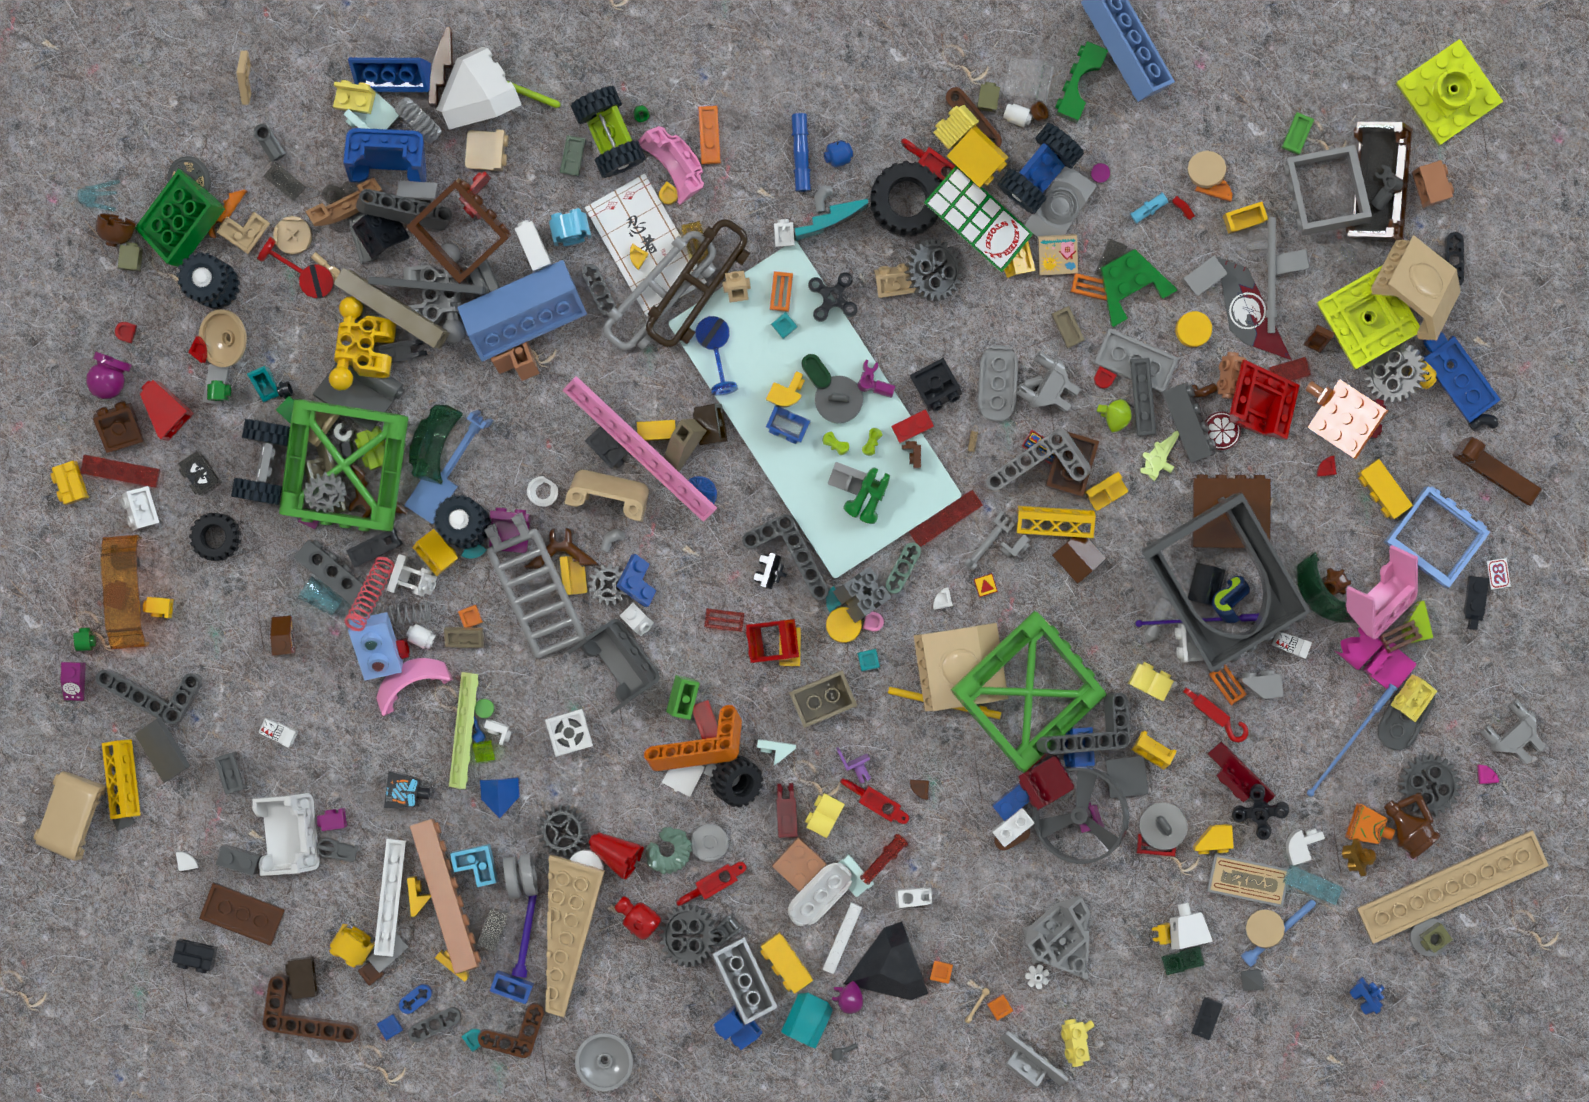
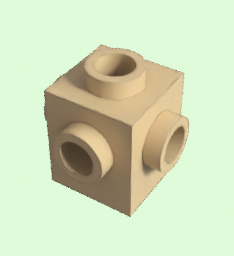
(736, 286)

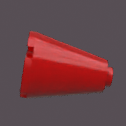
(616, 853)

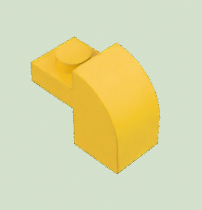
(785, 396)

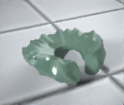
(674, 862)

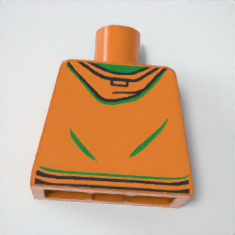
(1368, 826)

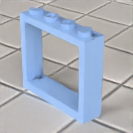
(1463, 515)

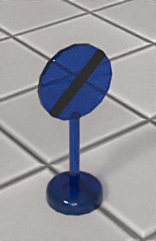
(713, 334)

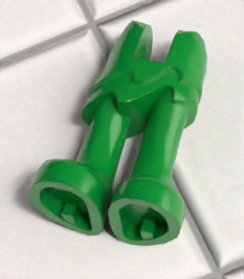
(877, 492)

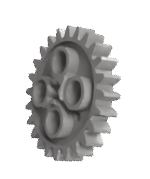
(1407, 384)

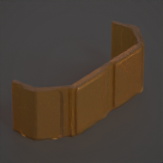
(121, 592)

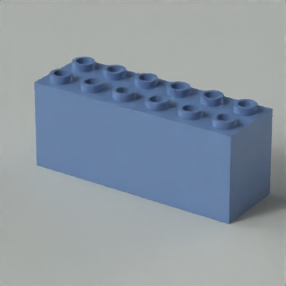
(522, 310)

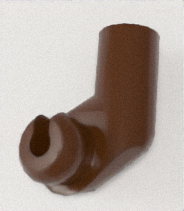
(1205, 391)

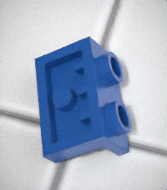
(1079, 758)

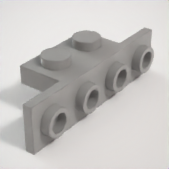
(1029, 1064)

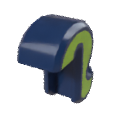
(1228, 597)

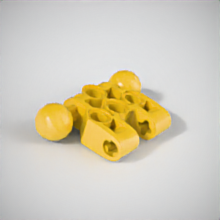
(377, 364)

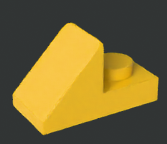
(416, 901)
(444, 958)

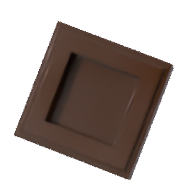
(370, 974)

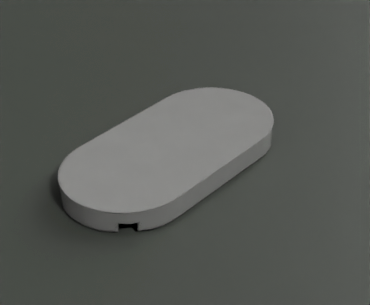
(997, 383)

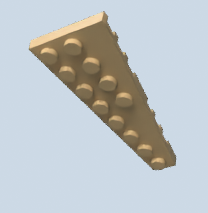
(569, 915)

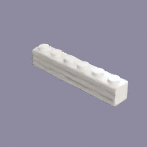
(842, 938)

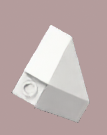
(476, 90)

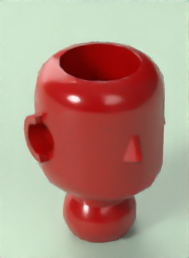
(639, 918)

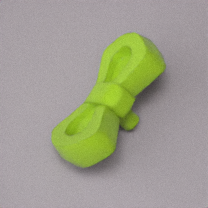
(874, 435)
(830, 440)

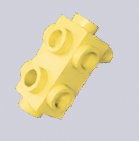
(1075, 1041)

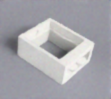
(533, 245)

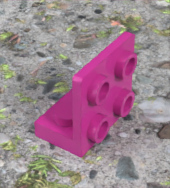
(1389, 667)

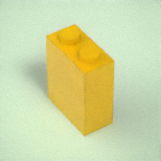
(978, 157)

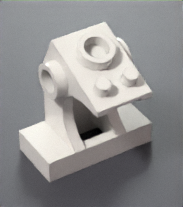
(401, 576)

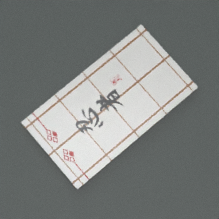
(639, 218)

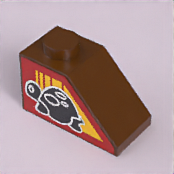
(282, 635)

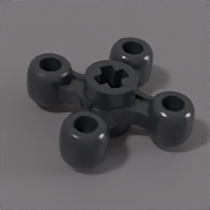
(837, 290)
(1260, 805)

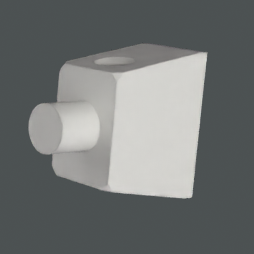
(1188, 928)

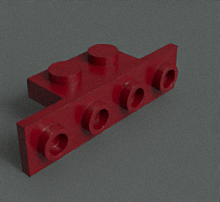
(1236, 774)

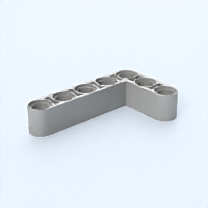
(1036, 457)

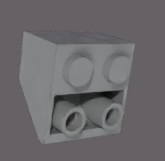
(1265, 685)

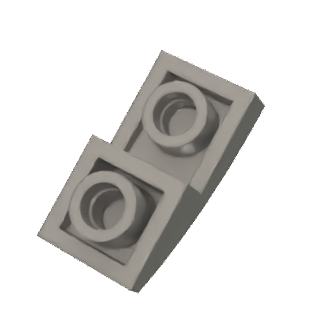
(1291, 261)

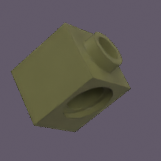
(988, 97)
(130, 257)
(1444, 938)

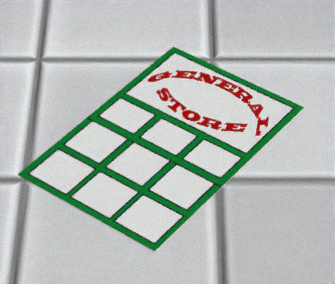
(979, 218)

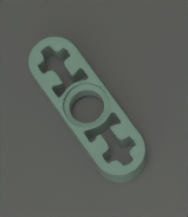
(914, 557)

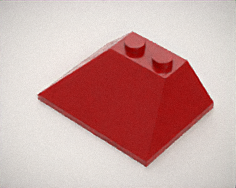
(1263, 401)

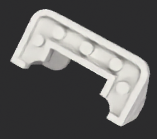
(288, 833)

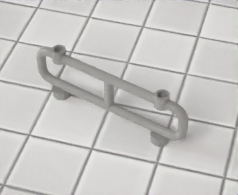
(641, 338)

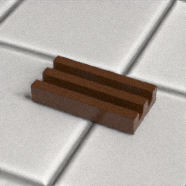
(1414, 630)

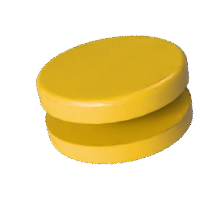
(1193, 329)
(841, 626)

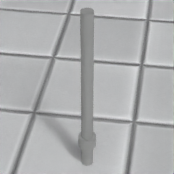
(1271, 312)

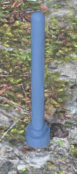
(1251, 956)

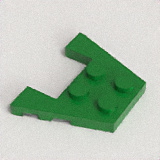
(1127, 276)

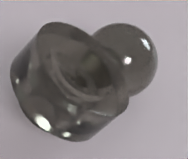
(347, 189)

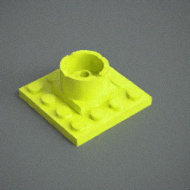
(1433, 101)
(1388, 324)

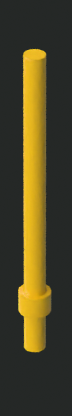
(919, 697)

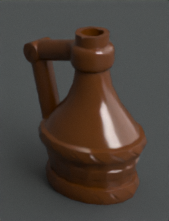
(1413, 833)

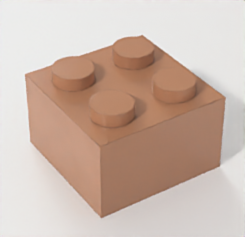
(1433, 184)
(799, 864)

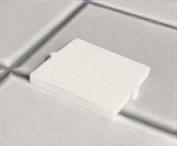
(683, 779)

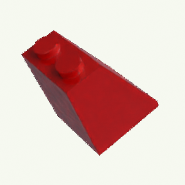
(164, 409)

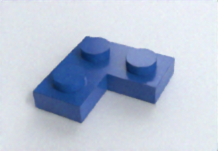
(632, 582)

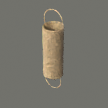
(972, 442)

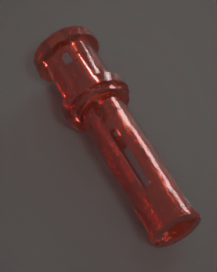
(889, 853)

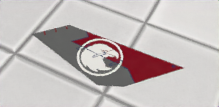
(1248, 311)

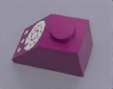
(73, 680)

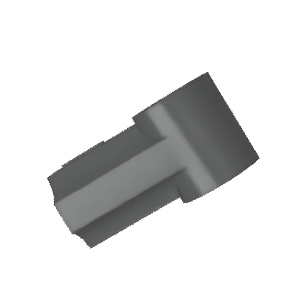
(270, 143)

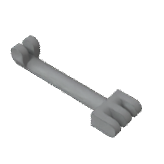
(1001, 525)

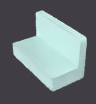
(857, 885)

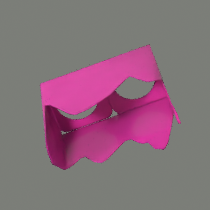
(1359, 649)

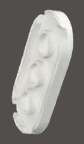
(820, 894)

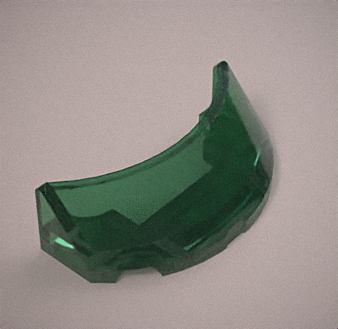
(429, 441)
(1316, 594)

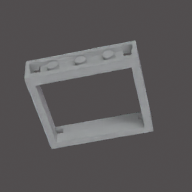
(1358, 184)

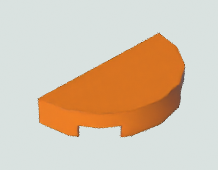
(1219, 191)

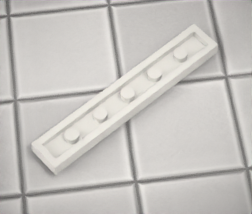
(389, 897)

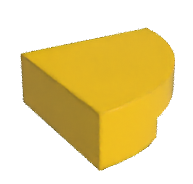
(637, 256)

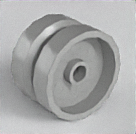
(519, 876)

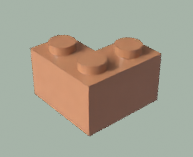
(519, 358)

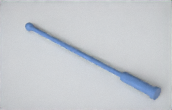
(1376, 708)

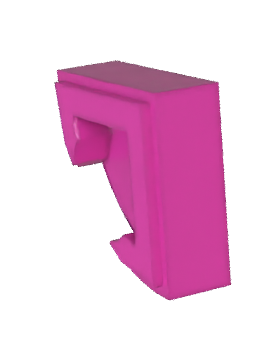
(1486, 775)

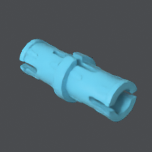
(1149, 208)

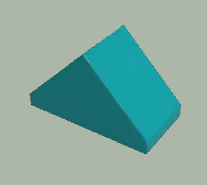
(264, 383)

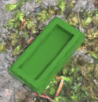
(1297, 133)

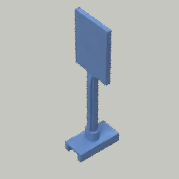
(428, 494)

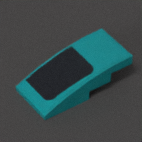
(838, 215)

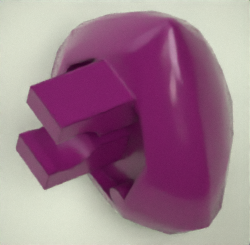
(850, 998)

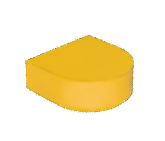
(668, 194)

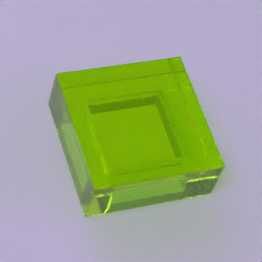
(483, 751)

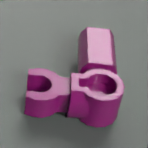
(867, 382)

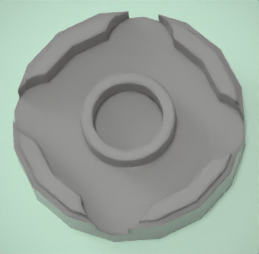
(709, 842)
(1419, 929)

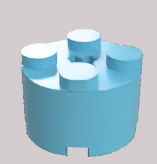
(569, 227)

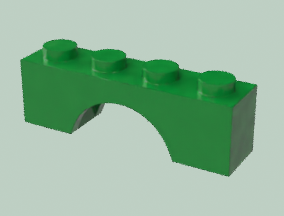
(1090, 59)

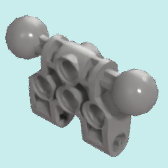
(441, 302)

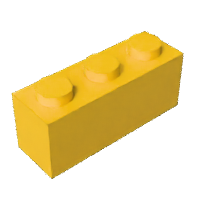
(1384, 489)
(786, 963)

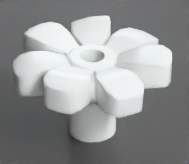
(1034, 972)

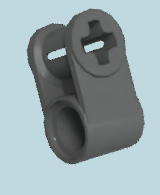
(726, 929)

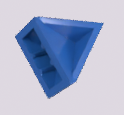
(499, 794)

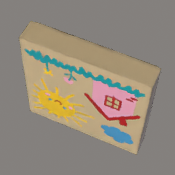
(1058, 254)

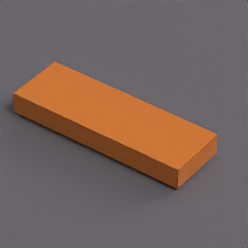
(709, 135)

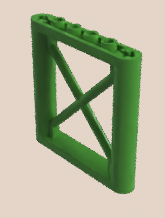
(385, 508)
(1085, 697)

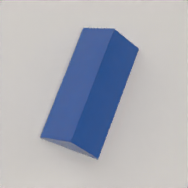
(392, 74)

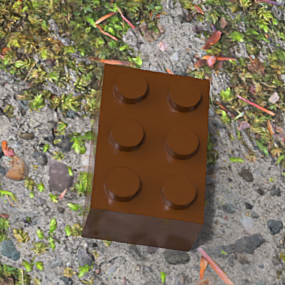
(1058, 476)

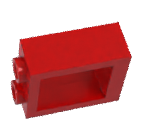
(788, 640)

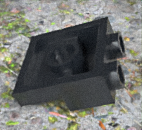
(936, 385)
(607, 448)

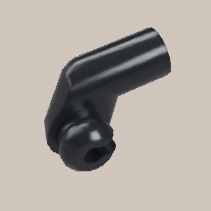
(1484, 419)

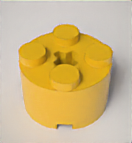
(351, 945)

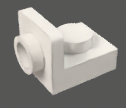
(784, 233)
(496, 728)

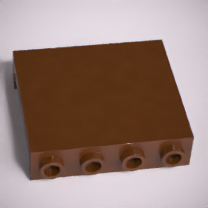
(1219, 531)

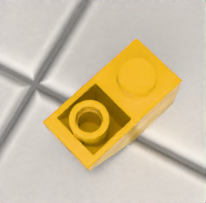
(1215, 838)

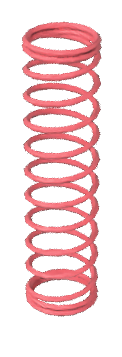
(357, 617)

